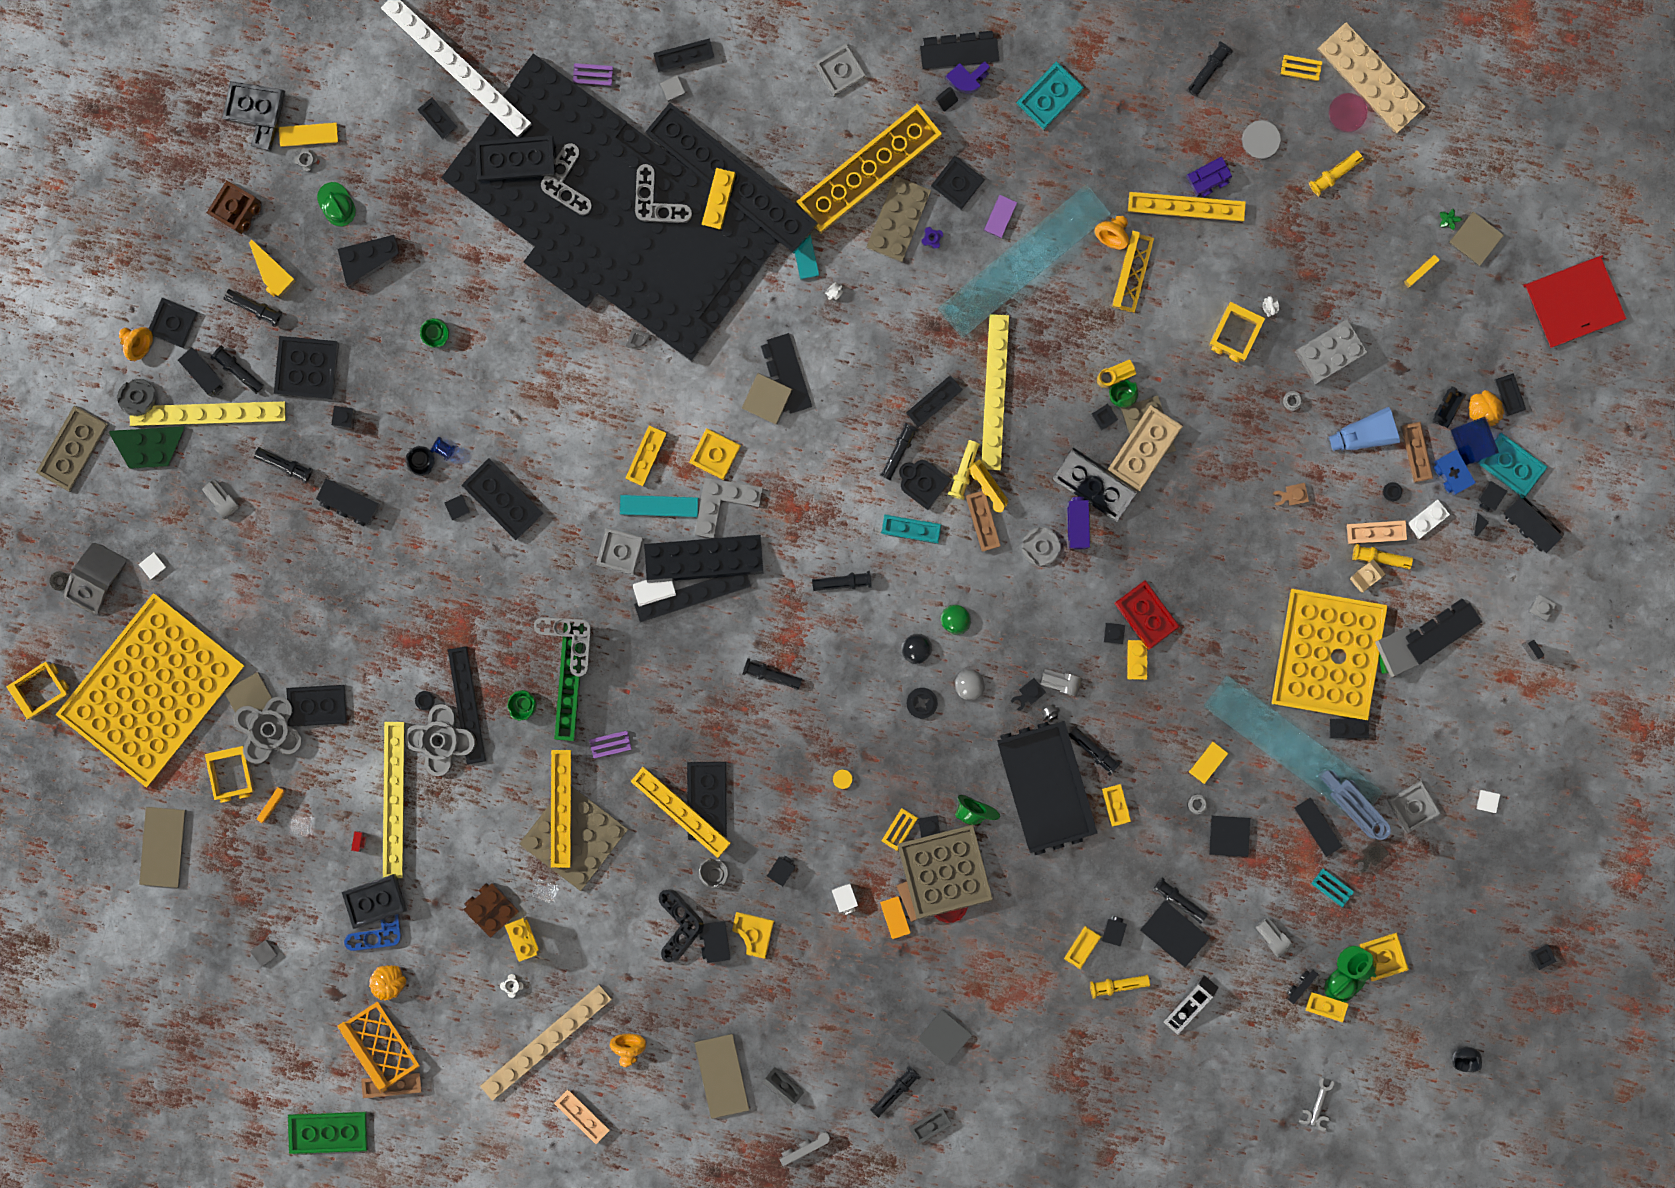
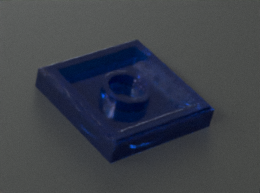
(1474, 441)

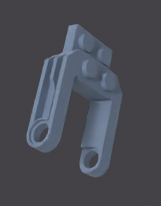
(1355, 805)

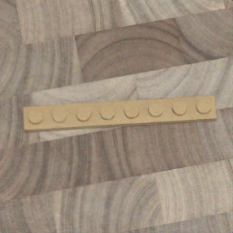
(545, 1042)

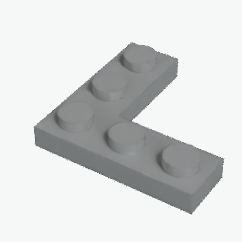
(716, 491)

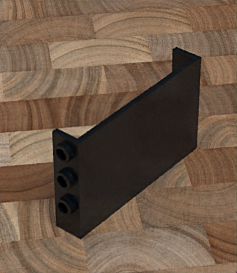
(1046, 787)

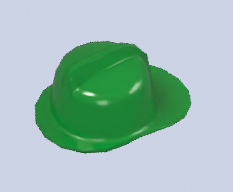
(336, 204)
(974, 812)
(1357, 963)
(1341, 986)

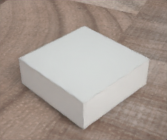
(152, 565)
(1488, 801)

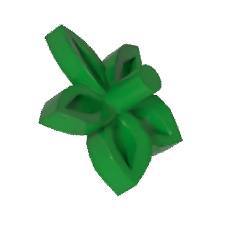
(1449, 219)

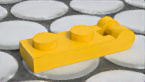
(989, 485)

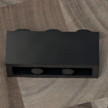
(347, 502)
(1533, 524)

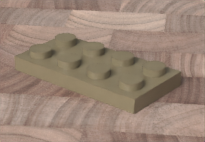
(898, 219)

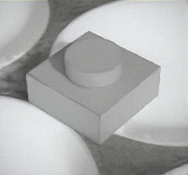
(1542, 607)

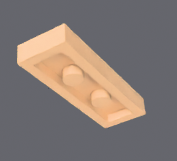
(1376, 532)
(582, 1116)

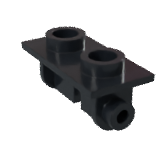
(1447, 411)

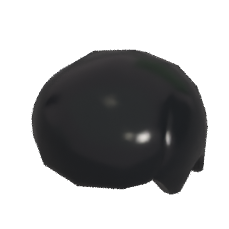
(419, 460)
(916, 648)
(1467, 1059)

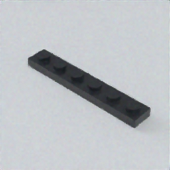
(693, 595)

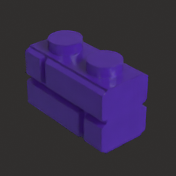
(1209, 176)

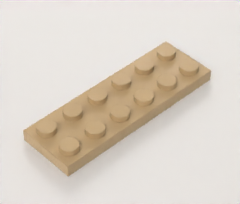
(1371, 78)

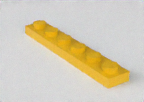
(1186, 206)
(561, 808)
(681, 812)

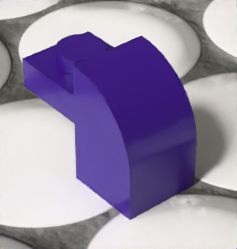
(965, 82)

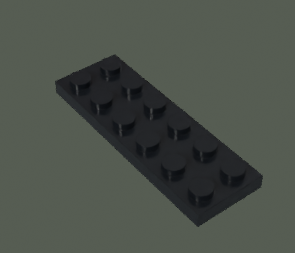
(703, 558)

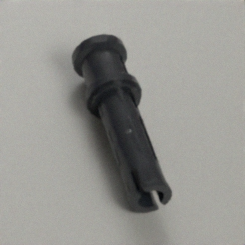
(1214, 61)
(261, 311)
(230, 364)
(903, 442)
(291, 468)
(851, 581)
(762, 672)
(1101, 757)
(1172, 895)
(901, 1085)

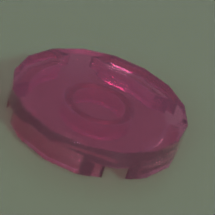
(1348, 112)

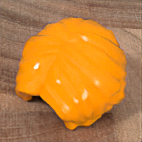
(1486, 406)
(387, 982)

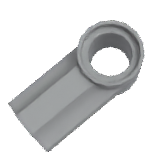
(223, 502)
(1065, 682)
(1276, 940)

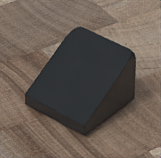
(946, 99)
(1478, 524)

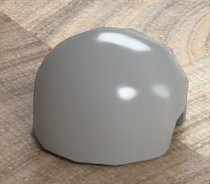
(969, 684)
(713, 873)

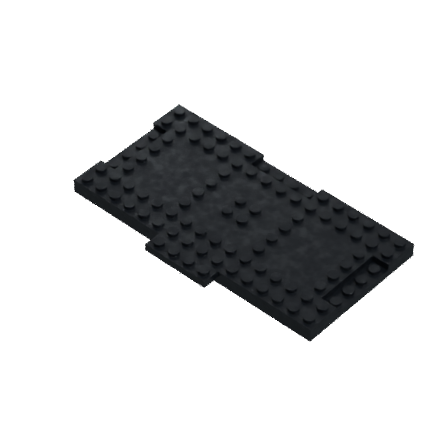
(660, 274)

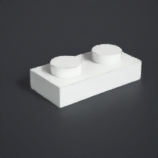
(1428, 519)

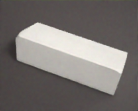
(653, 592)

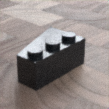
(367, 257)

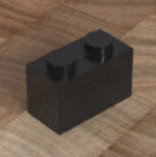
(715, 942)

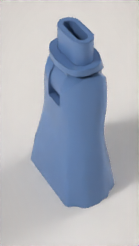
(1371, 431)

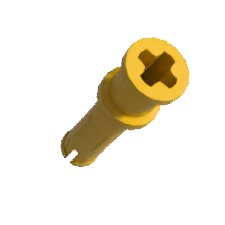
(1329, 177)
(1369, 554)
(1109, 987)

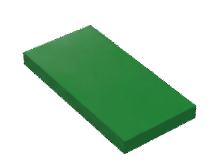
(327, 1132)

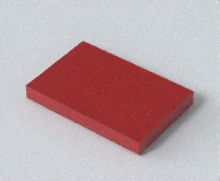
(1147, 614)

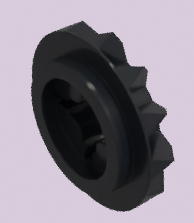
(931, 704)

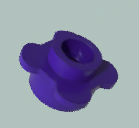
(928, 241)

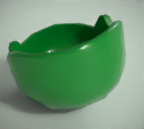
(434, 332)
(1124, 393)
(955, 619)
(521, 705)

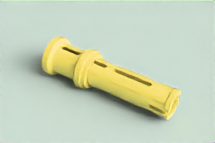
(961, 479)

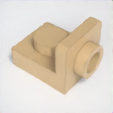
(1367, 576)

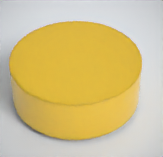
(842, 779)

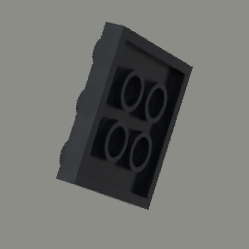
(305, 367)

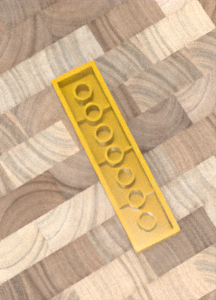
(869, 168)

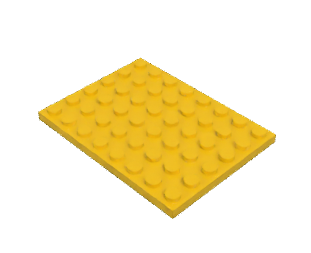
(150, 690)

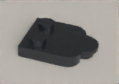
(923, 482)

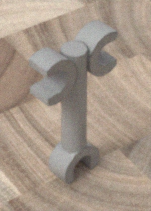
(1314, 1118)

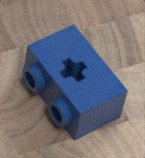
(1455, 462)

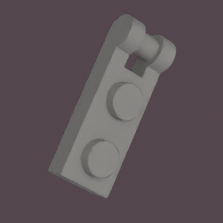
(805, 1147)

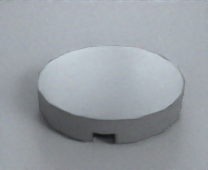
(1261, 139)
(1041, 546)

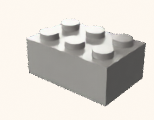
(1331, 352)

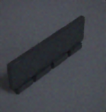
(963, 52)
(788, 371)
(1440, 635)

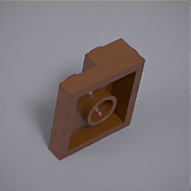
(234, 207)
(490, 909)

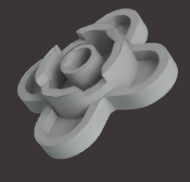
(281, 737)
(425, 739)

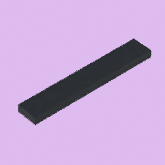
(466, 700)

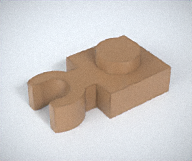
(1294, 495)

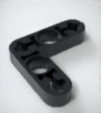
(685, 926)

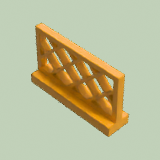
(364, 1056)

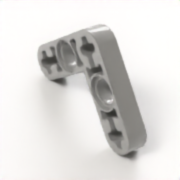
(559, 179)
(654, 207)
(576, 638)

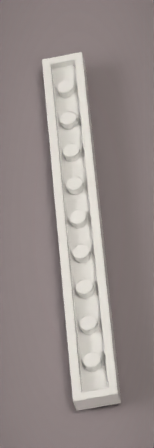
(457, 66)

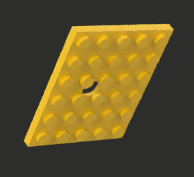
(1311, 632)

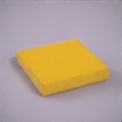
(714, 454)
(1387, 955)

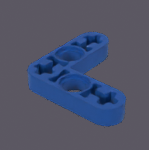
(386, 928)

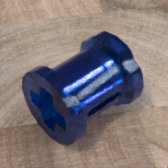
(443, 448)

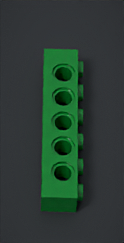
(568, 689)

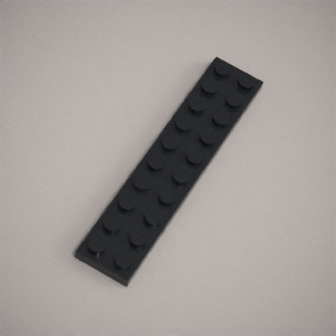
(749, 192)

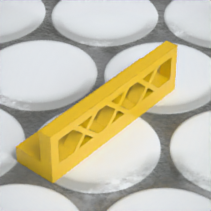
(1127, 265)

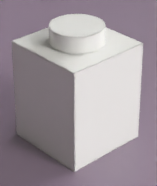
(845, 898)

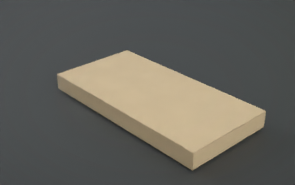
(1145, 448)

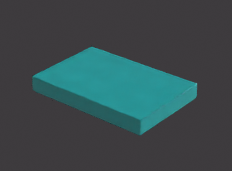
(1050, 95)
(1513, 466)

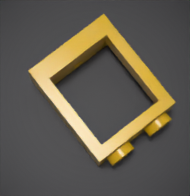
(1244, 314)
(20, 698)
(224, 797)
(522, 946)

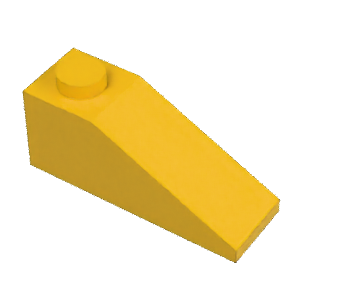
(272, 273)

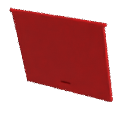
(1575, 301)

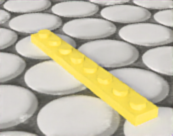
(995, 391)
(212, 414)
(393, 798)

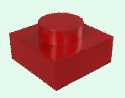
(359, 841)

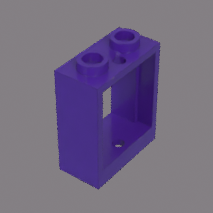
(1078, 523)

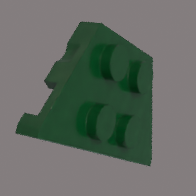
(147, 446)

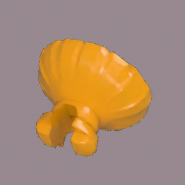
(1113, 233)
(135, 342)
(627, 1047)

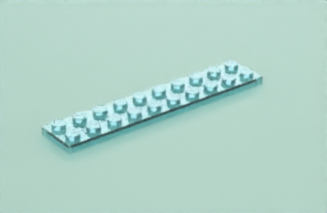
(1024, 261)
(1282, 739)

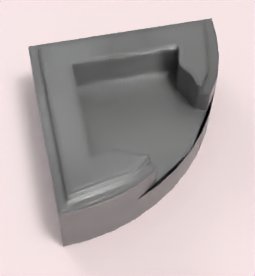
(637, 338)

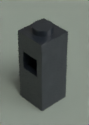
(201, 372)

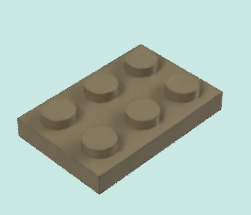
(1135, 412)

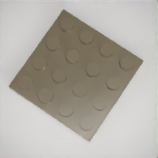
(592, 839)
(944, 872)

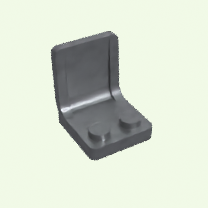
(92, 577)

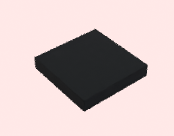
(957, 182)
(172, 322)
(1229, 836)

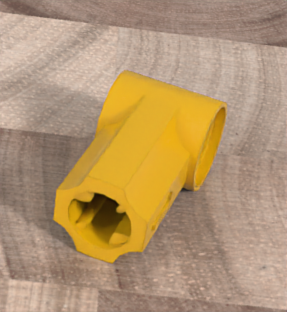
(1117, 373)

